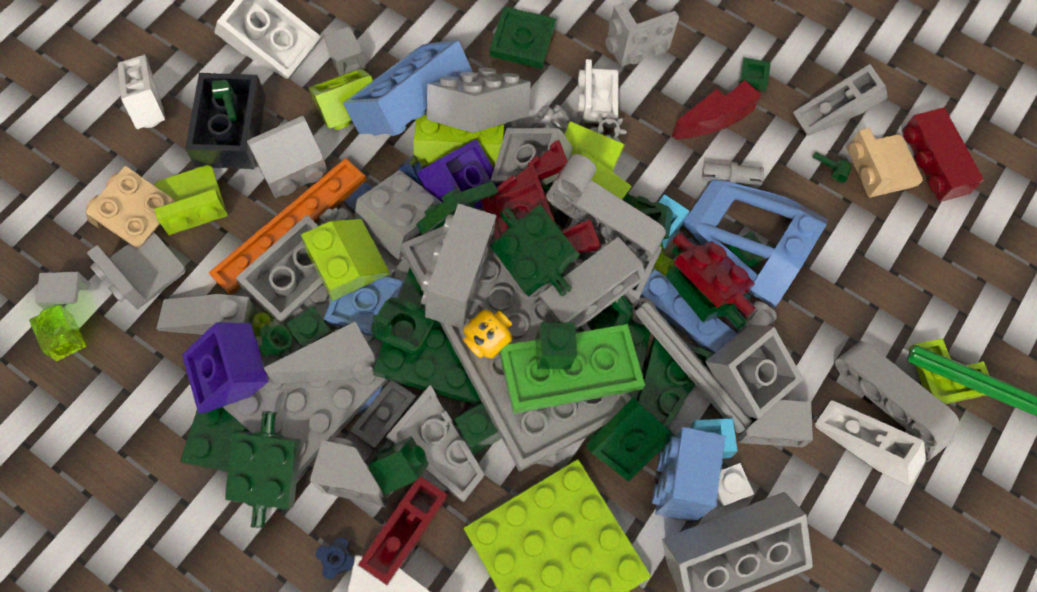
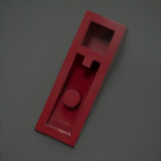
(403, 530)

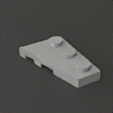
(446, 452)

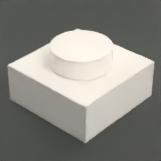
(733, 486)

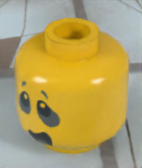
(487, 333)

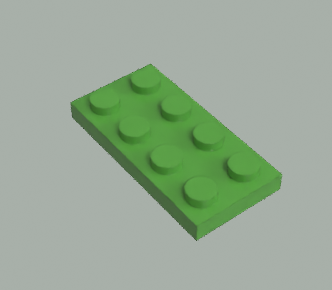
(603, 368)

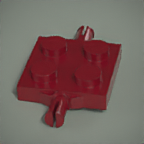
(714, 274)

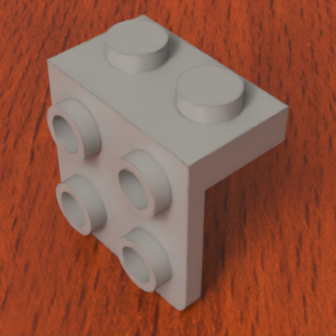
(635, 41)
(138, 272)

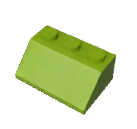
(437, 140)

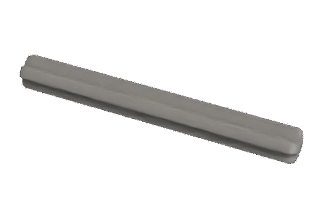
(693, 366)

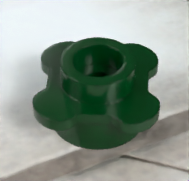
(279, 334)

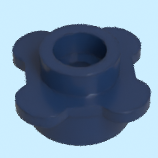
(326, 555)

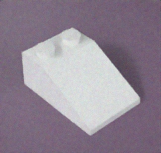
(267, 34)

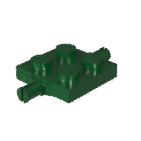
(534, 251)
(699, 302)
(262, 469)

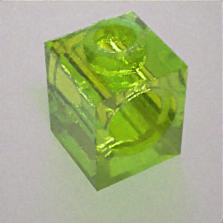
(62, 343)

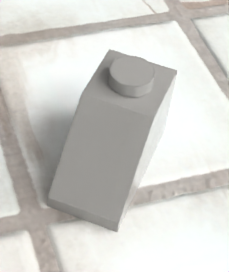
(782, 425)

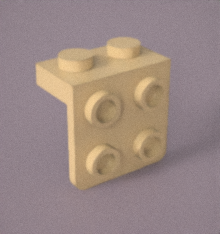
(883, 163)
(127, 207)

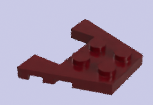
(526, 193)

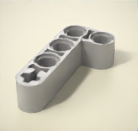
(611, 217)
(899, 397)

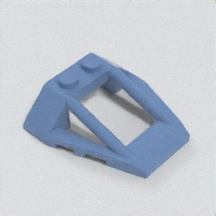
(783, 260)

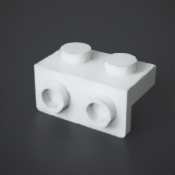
(599, 93)

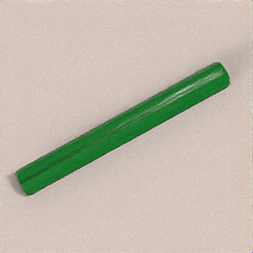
(973, 379)

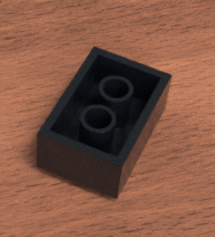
(211, 134)

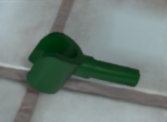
(222, 90)
(841, 168)

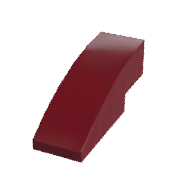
(717, 112)

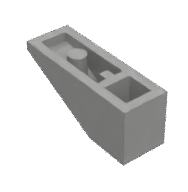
(842, 101)
(200, 313)
(331, 358)

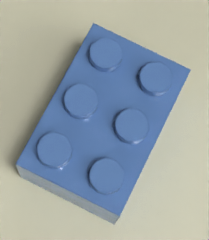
(689, 475)

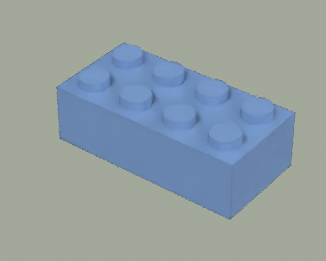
(402, 90)

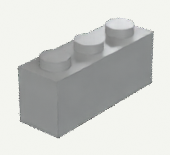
(595, 284)

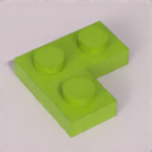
(941, 387)

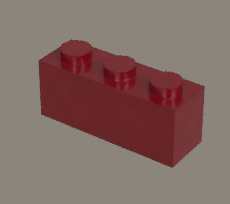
(942, 154)

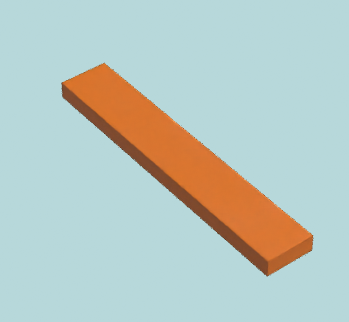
(323, 195)

